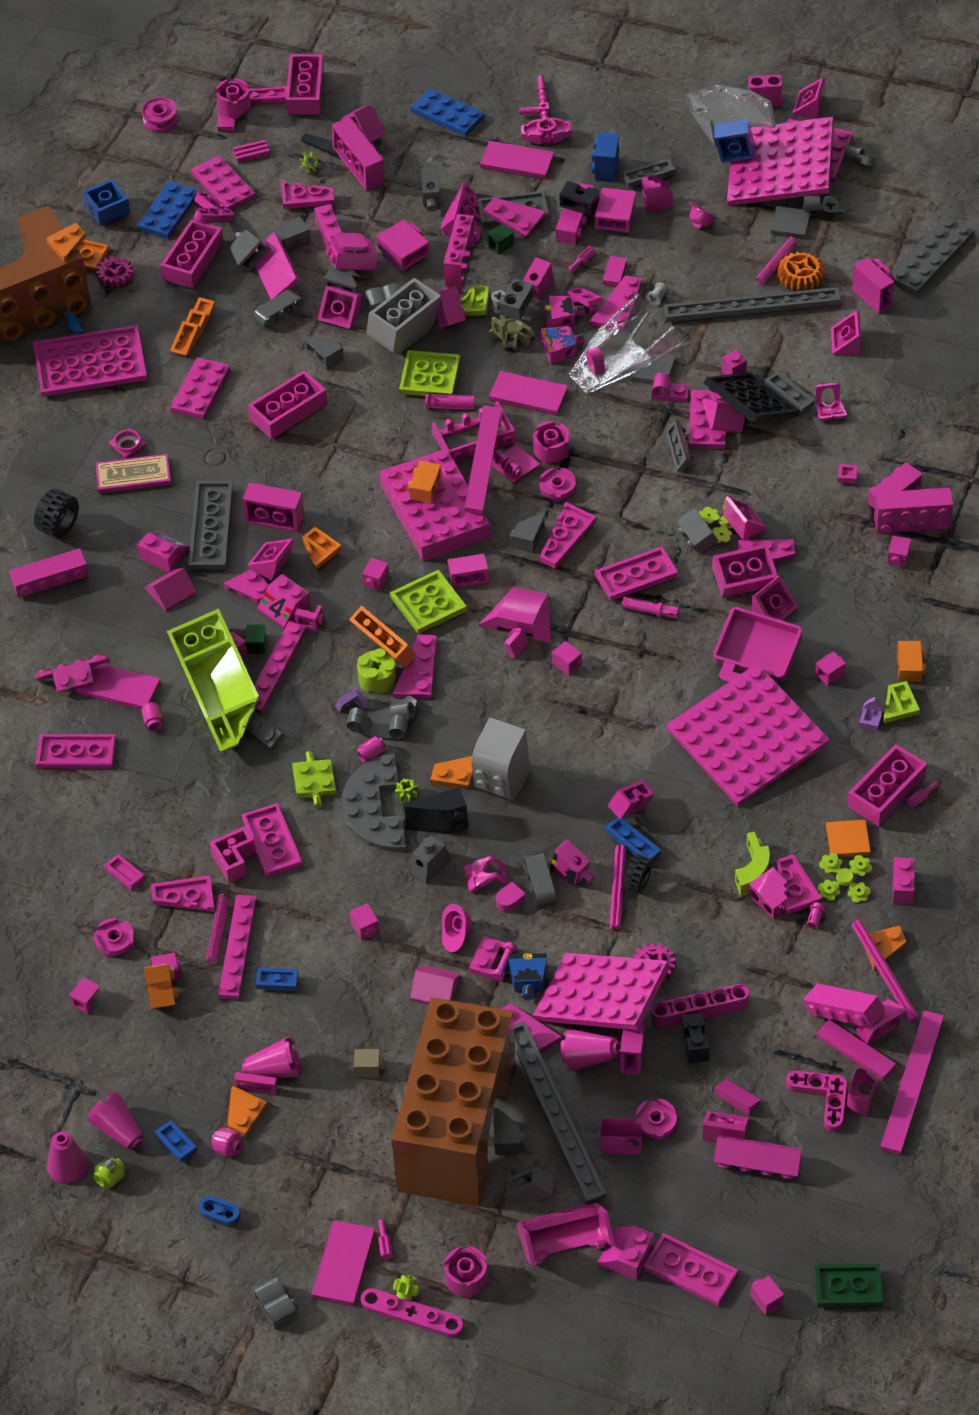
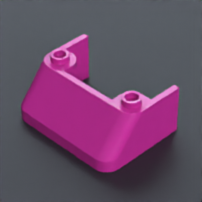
(564, 1231)

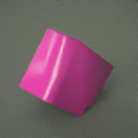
(768, 87)
(656, 194)
(769, 892)
(861, 1103)
(611, 1136)

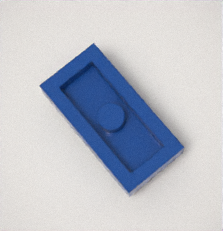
(277, 979)
(175, 1141)

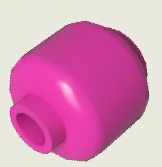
(227, 1142)

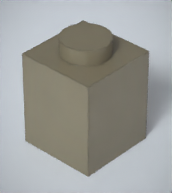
(368, 1063)

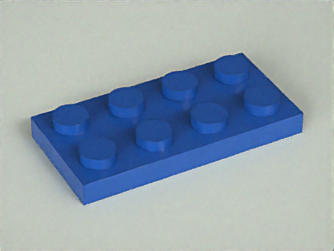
(447, 112)
(168, 210)

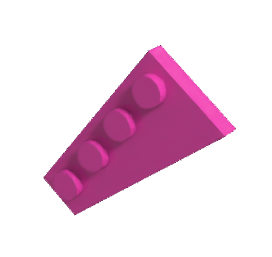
(618, 298)
(569, 530)
(418, 675)

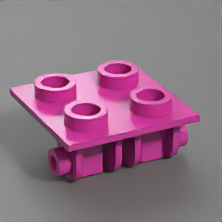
(513, 463)

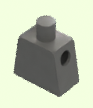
(431, 194)
(248, 249)
(429, 859)

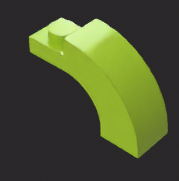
(757, 867)

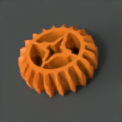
(801, 271)

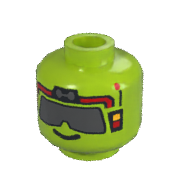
(109, 1172)

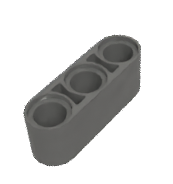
(278, 308)
(539, 879)

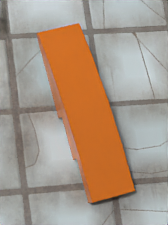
(193, 327)

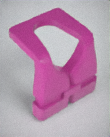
(836, 409)
(479, 878)

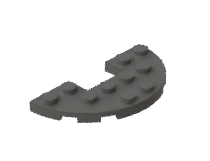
(363, 805)

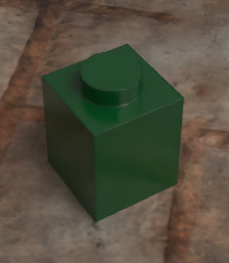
(500, 239)
(255, 639)

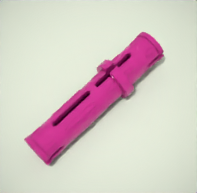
(649, 607)

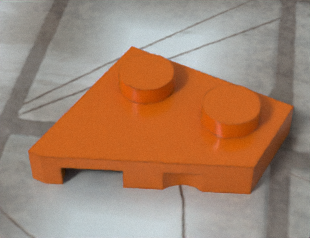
(66, 240)
(320, 547)
(453, 773)
(888, 942)
(244, 1111)

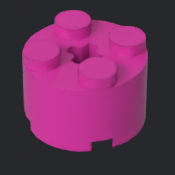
(233, 97)
(551, 442)
(466, 1271)

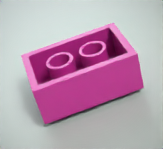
(273, 507)
(743, 570)

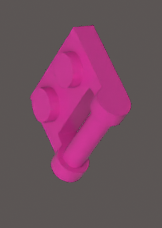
(487, 955)

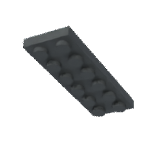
(931, 255)
(210, 525)

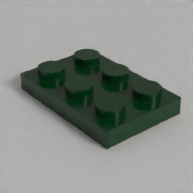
(848, 1285)

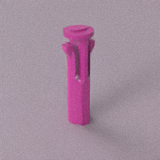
(450, 401)

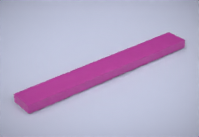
(482, 460)
(912, 1082)

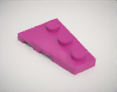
(301, 196)
(515, 216)
(779, 548)
(800, 889)
(185, 893)
(541, 1034)

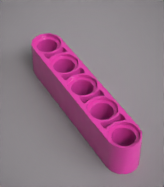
(707, 999)

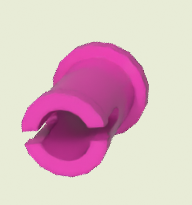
(816, 913)

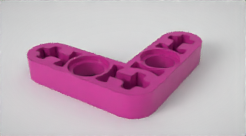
(212, 210)
(827, 1088)

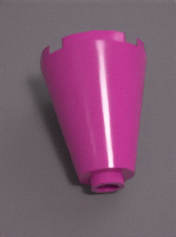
(587, 1049)
(275, 1061)
(116, 1121)
(66, 1159)

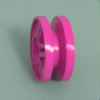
(159, 114)

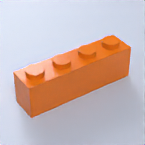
(383, 636)

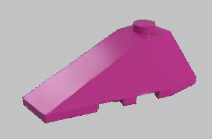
(464, 204)

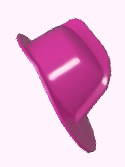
(700, 216)
(455, 927)

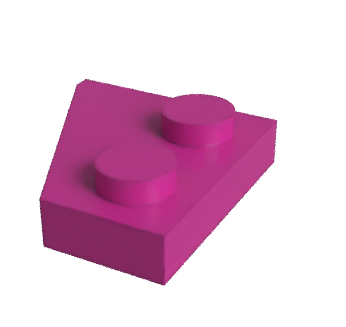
(248, 585)

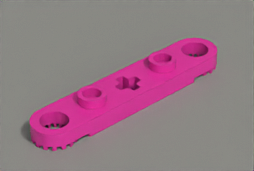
(397, 1309)

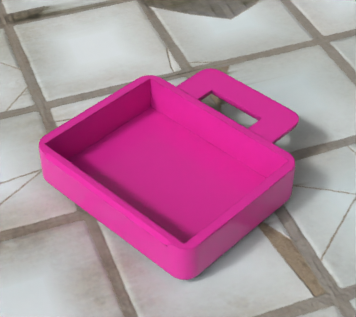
(756, 639)

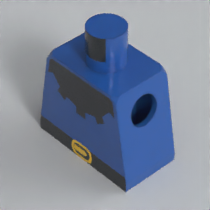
(528, 973)

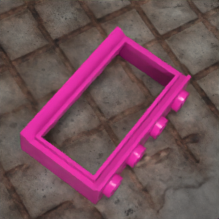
(461, 237)
(468, 450)

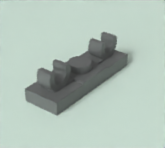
(679, 446)

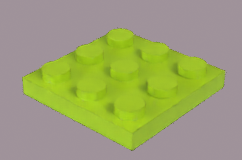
(429, 373)
(428, 601)

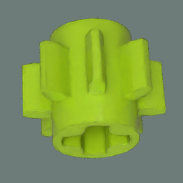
(304, 162)
(407, 790)
(406, 1287)

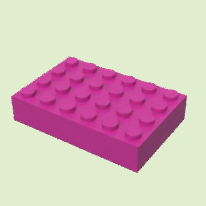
(438, 525)

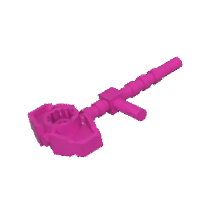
(544, 129)

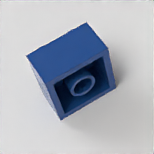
(734, 140)
(606, 157)
(106, 202)

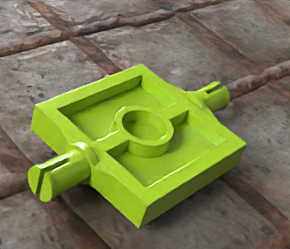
(313, 779)

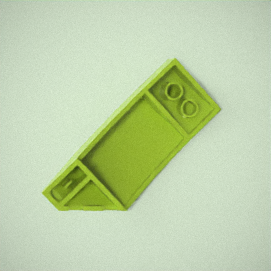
(216, 676)

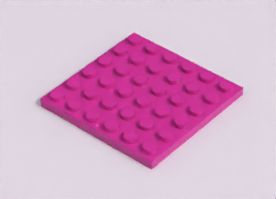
(787, 163)
(747, 734)

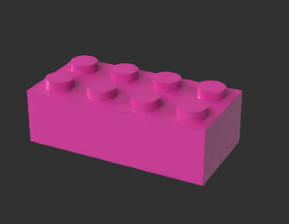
(305, 84)
(358, 153)
(192, 254)
(287, 404)
(913, 510)
(887, 785)

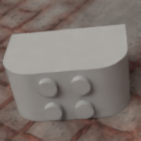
(404, 317)
(501, 759)

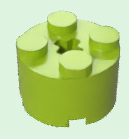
(376, 671)

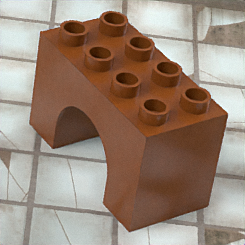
(39, 283)
(449, 1101)

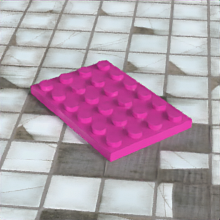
(89, 361)
(601, 991)

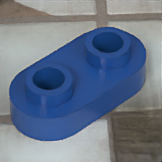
(220, 1210)

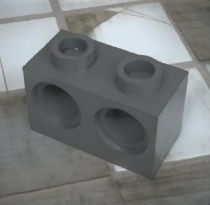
(516, 299)

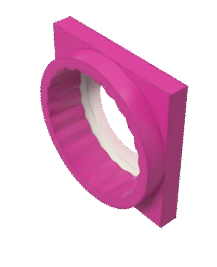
(127, 435)

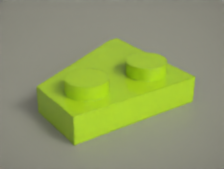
(476, 301)
(900, 703)

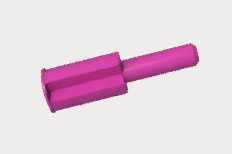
(583, 257)
(920, 795)
(384, 1242)

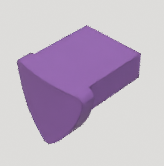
(348, 699)
(871, 714)

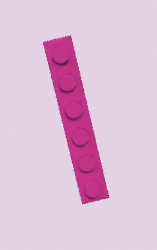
(278, 663)
(237, 947)

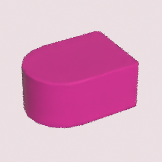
(595, 360)
(509, 898)

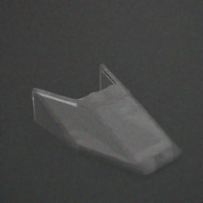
(728, 104)
(618, 347)

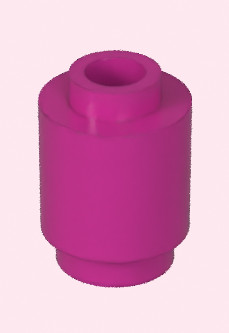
(152, 716)
(371, 749)

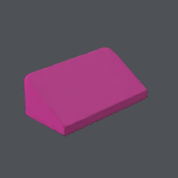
(736, 1096)

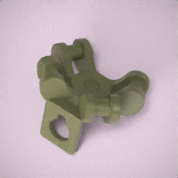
(507, 326)

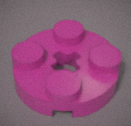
(557, 492)
(118, 946)
(659, 1129)

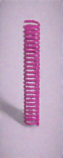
(779, 253)
(220, 924)

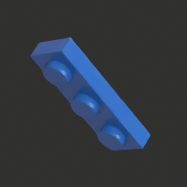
(632, 839)

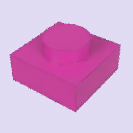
(847, 473)

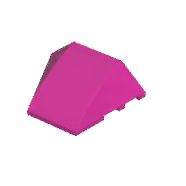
(522, 610)

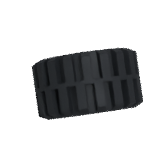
(56, 513)

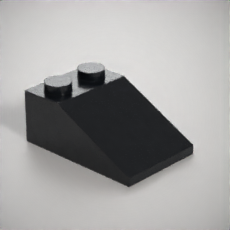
(437, 813)

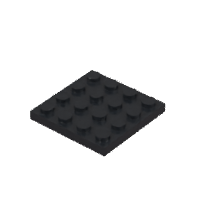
(751, 397)

